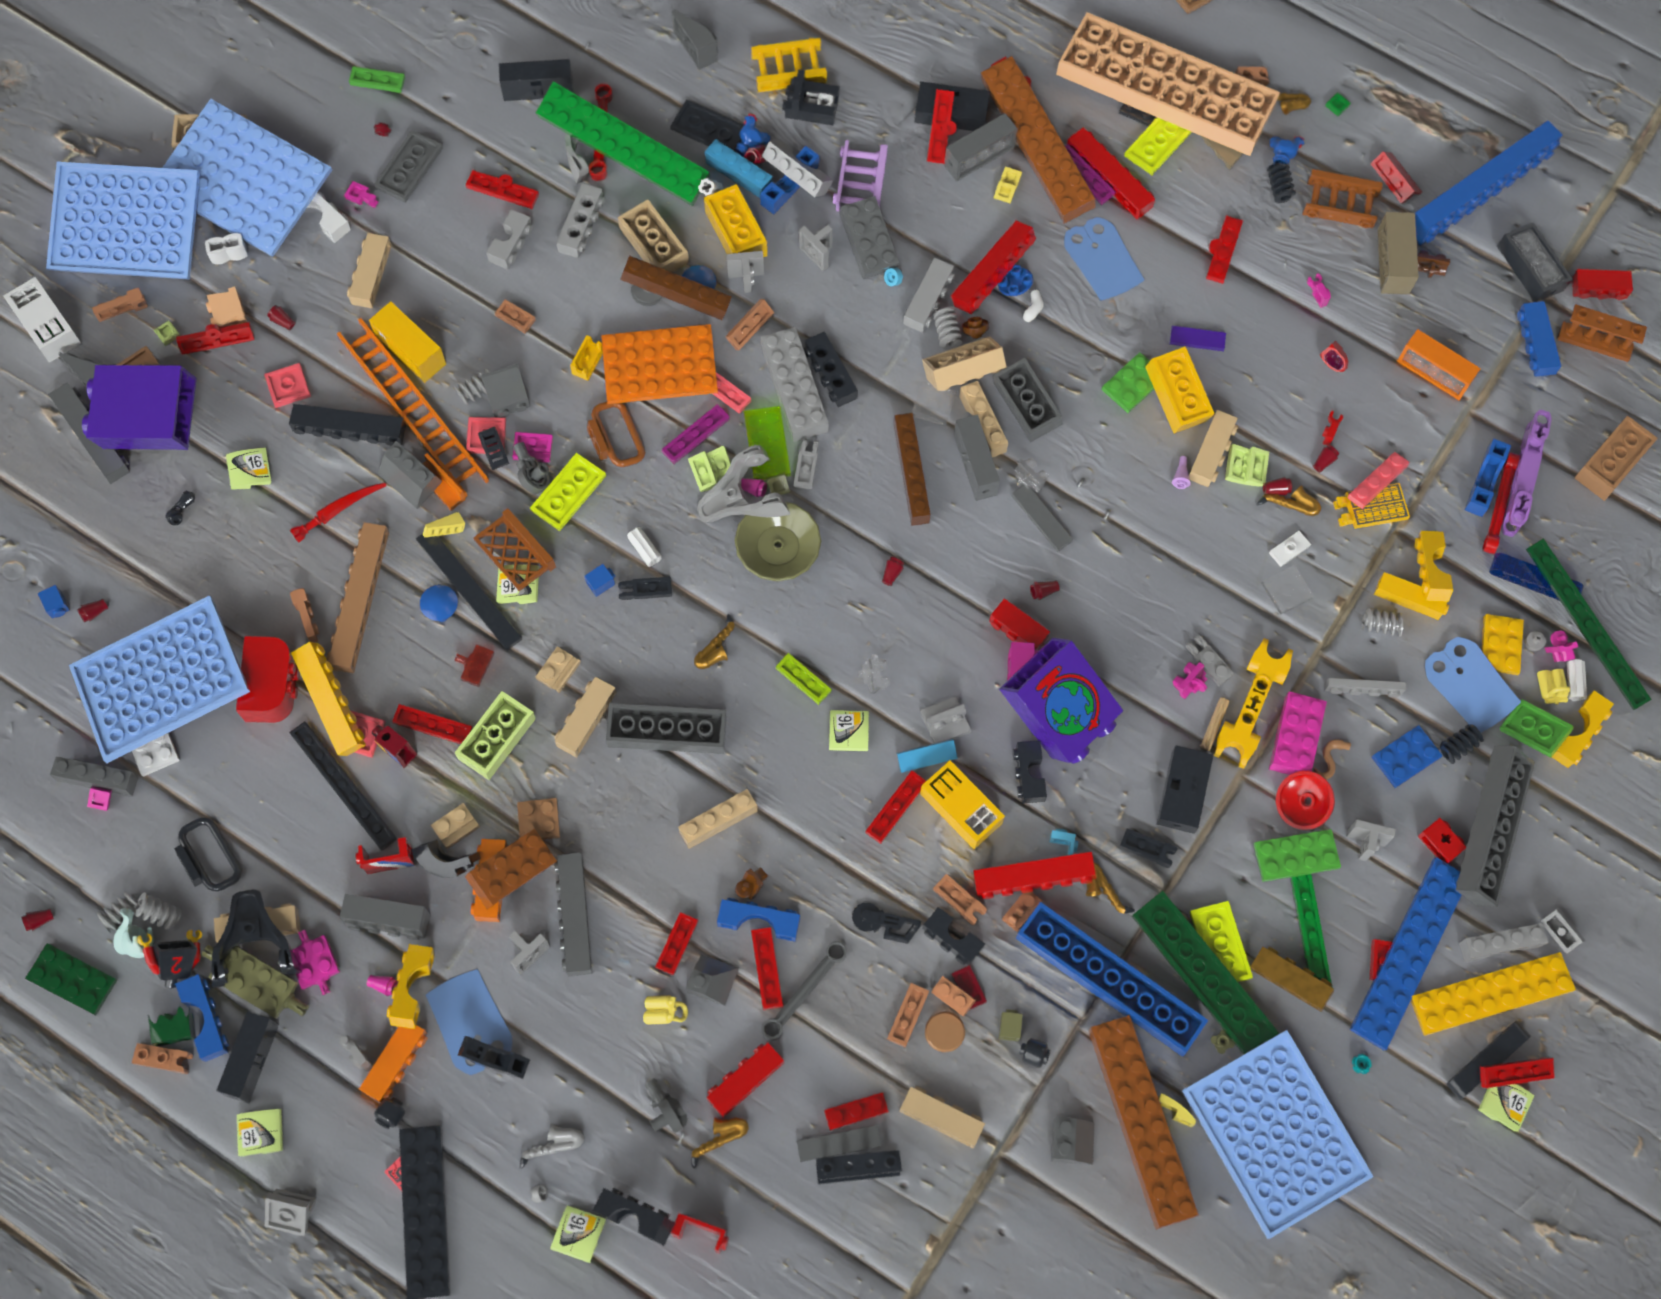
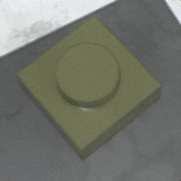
(778, 484)

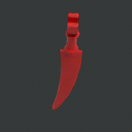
(333, 509)

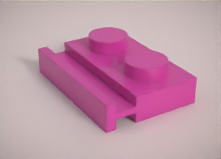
(537, 445)

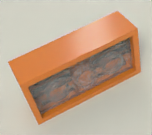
(1438, 364)

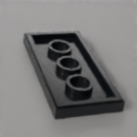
(706, 126)

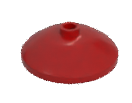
(1292, 800)

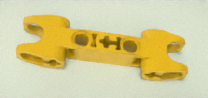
(1240, 734)

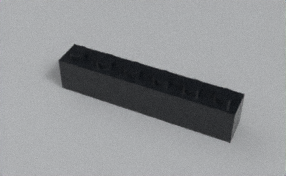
(347, 424)

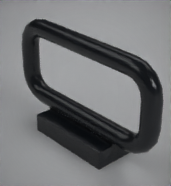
(192, 864)

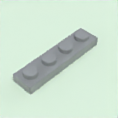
(1370, 687)

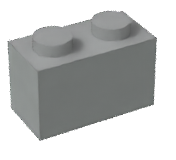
(1562, 931)

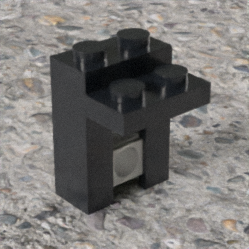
(807, 98)

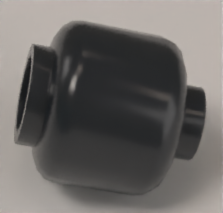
(1035, 1053)
(389, 1113)

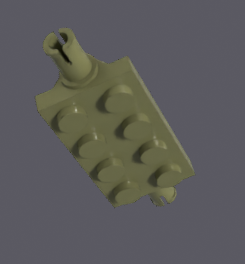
(259, 983)

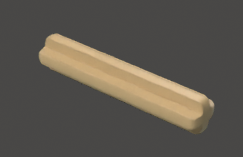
(1214, 724)

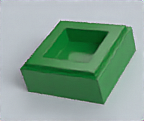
(1337, 104)

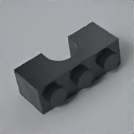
(1030, 789)
(965, 949)

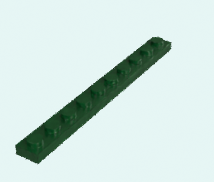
(1588, 624)

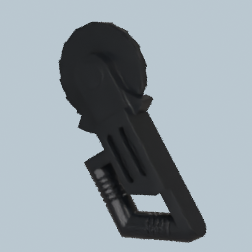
(870, 918)

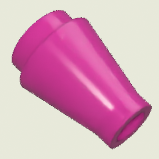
(754, 486)
(383, 984)

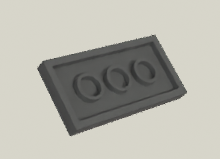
(408, 166)

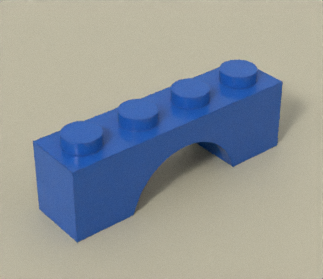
(778, 193)
(1486, 478)
(734, 914)
(210, 1041)

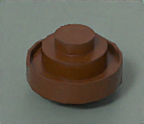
(975, 327)

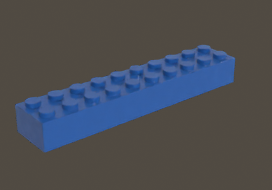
(1486, 182)
(1111, 979)

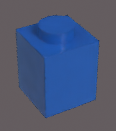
(600, 579)
(53, 602)

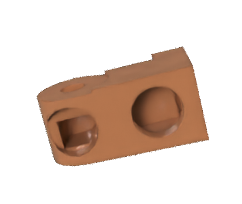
(1256, 74)

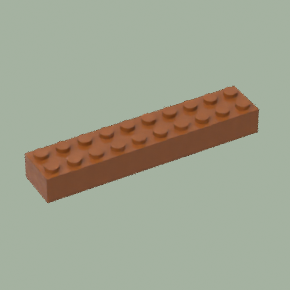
(1039, 140)
(1143, 1122)

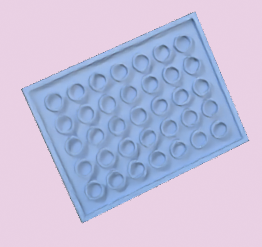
(248, 176)
(123, 220)
(158, 679)
(1277, 1134)

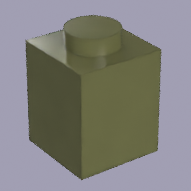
(1010, 1025)

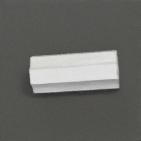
(710, 186)
(644, 546)
(1576, 680)

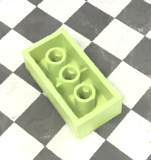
(493, 723)

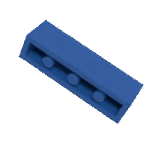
(1539, 339)

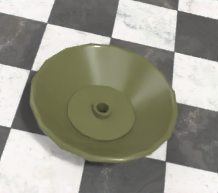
(798, 539)

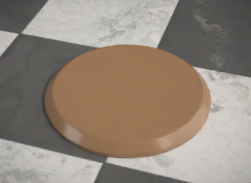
(945, 1031)

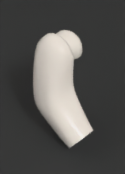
(1035, 308)

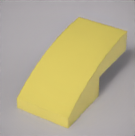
(1007, 185)
(1181, 1114)

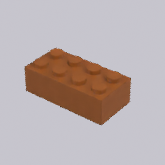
(510, 868)

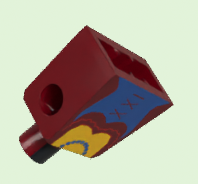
(394, 745)

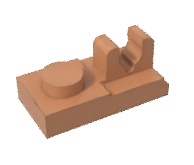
(1021, 910)

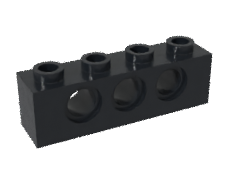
(821, 345)

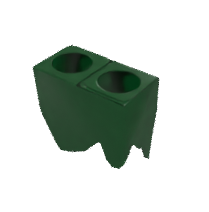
(171, 1028)

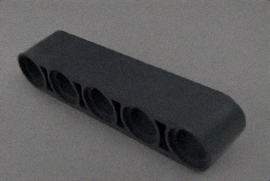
(1494, 1053)

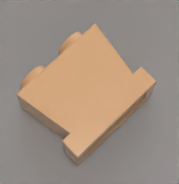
(226, 308)

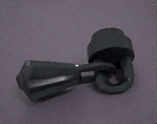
(174, 516)

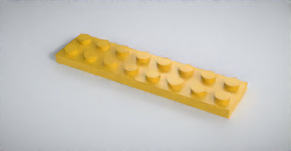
(1492, 993)

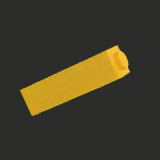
(1409, 596)

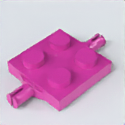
(315, 962)

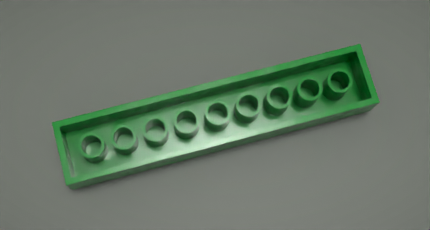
(622, 143)

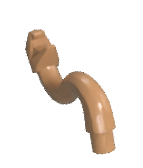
(1333, 744)

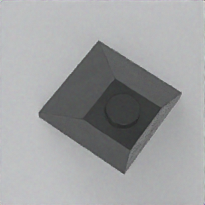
(712, 980)

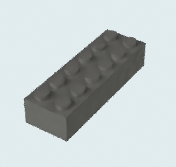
(666, 728)

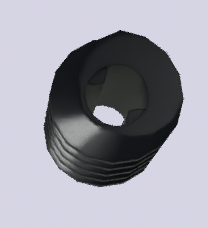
(1281, 182)
(1460, 743)

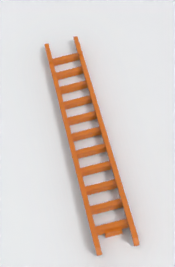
(422, 401)

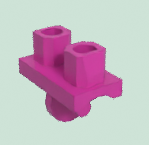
(1562, 648)
(1193, 682)

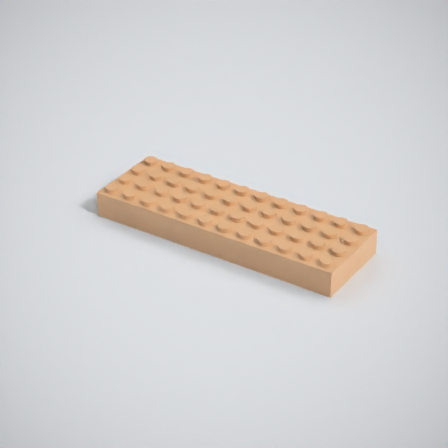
(1168, 83)

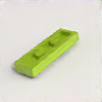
(803, 679)

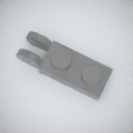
(806, 466)
(1214, 665)

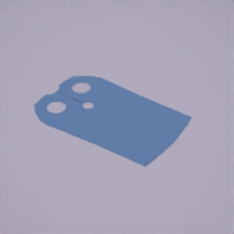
(1109, 265)
(1478, 692)
(466, 1009)

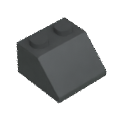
(1072, 1141)

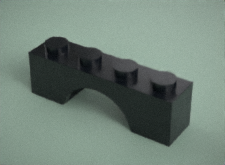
(652, 1224)

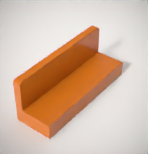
(448, 490)

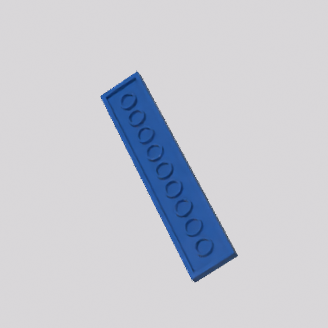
(1408, 955)

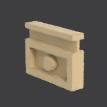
(558, 669)
(455, 826)

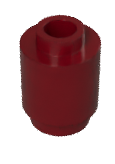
(755, 154)

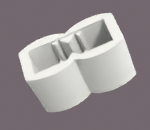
(227, 248)

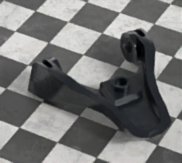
(249, 923)

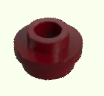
(382, 129)

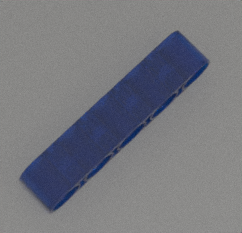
(1523, 574)

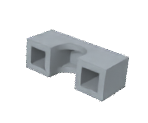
(505, 252)

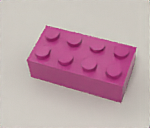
(1297, 734)

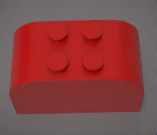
(270, 678)

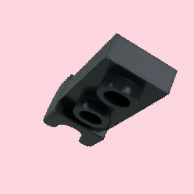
(1148, 847)

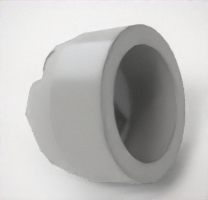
(539, 1193)

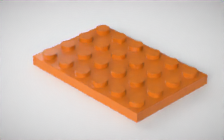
(659, 364)

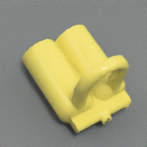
(1553, 686)
(662, 1010)

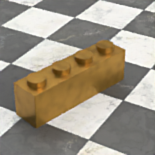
(1292, 979)

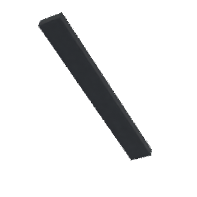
(470, 591)
(343, 786)

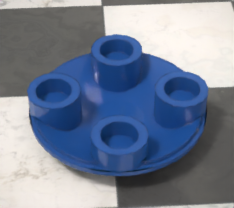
(701, 275)
(1016, 281)
(438, 603)

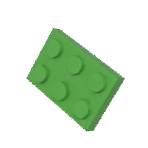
(1130, 384)
(1536, 728)

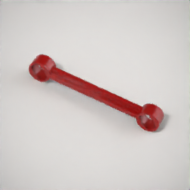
(598, 160)
(1492, 539)

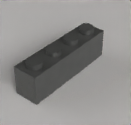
(95, 775)

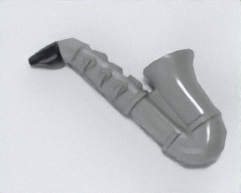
(563, 1139)

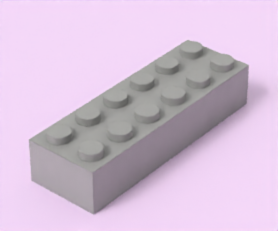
(794, 384)

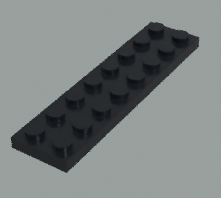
(424, 1212)

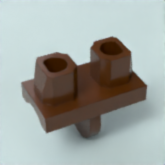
(1432, 264)
(751, 883)

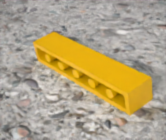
(328, 698)

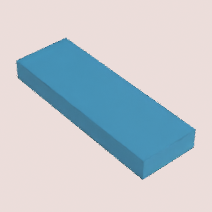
(927, 755)

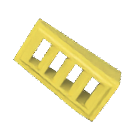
(447, 525)

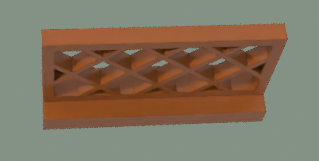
(529, 543)

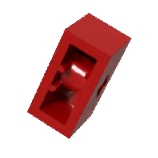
(1432, 839)

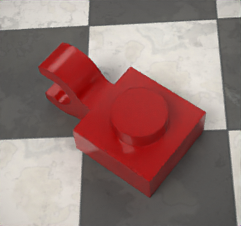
(1329, 432)

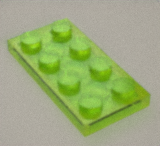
(766, 429)

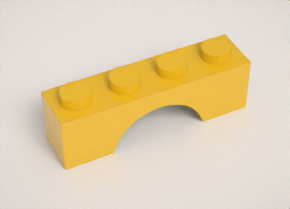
(1436, 583)
(1593, 711)
(417, 963)

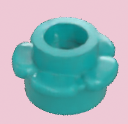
(1366, 1064)

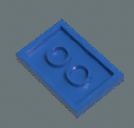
(1406, 756)

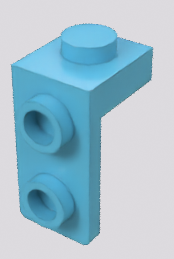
(1061, 836)

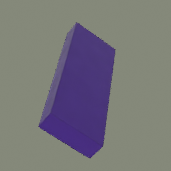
(1197, 338)

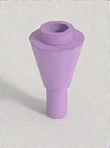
(1181, 478)

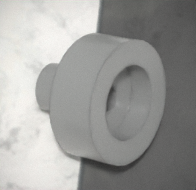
(1535, 641)

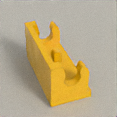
(586, 358)

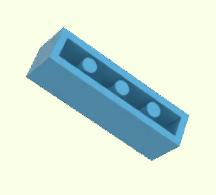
(737, 168)

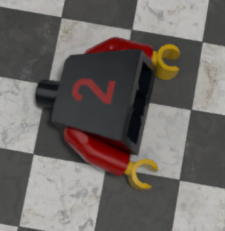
(172, 958)

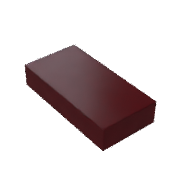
(967, 981)

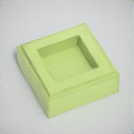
(166, 332)

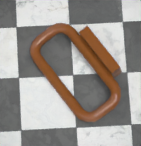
(601, 441)

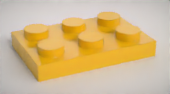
(1503, 643)

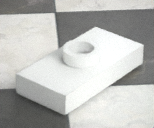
(1290, 548)

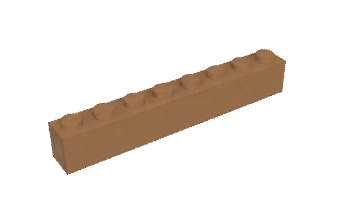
(358, 597)

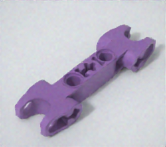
(1526, 473)

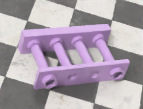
(877, 172)

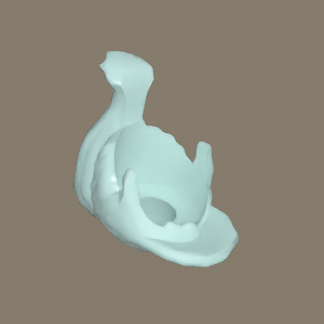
(126, 936)

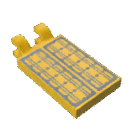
(1385, 508)

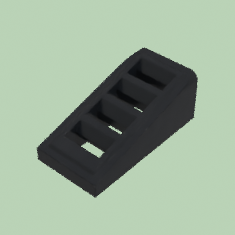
(489, 437)

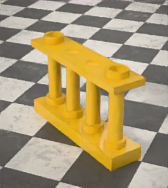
(781, 80)

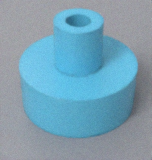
(893, 276)

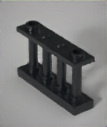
(858, 1167)

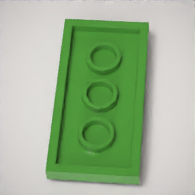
(1297, 855)

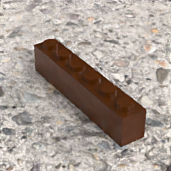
(675, 288)
(911, 469)

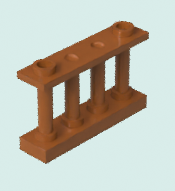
(1342, 183)
(1600, 342)

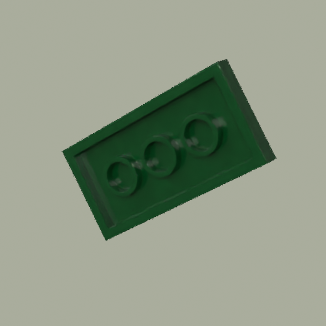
(71, 979)

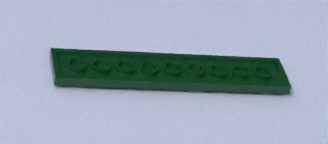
(1204, 973)

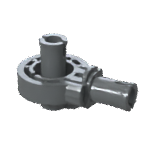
(530, 471)
(670, 1107)

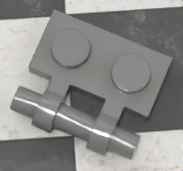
(358, 1057)

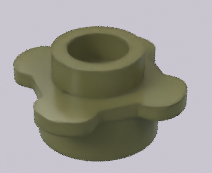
(1216, 1040)

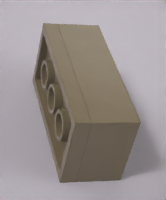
(1397, 253)

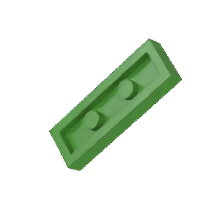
(377, 79)

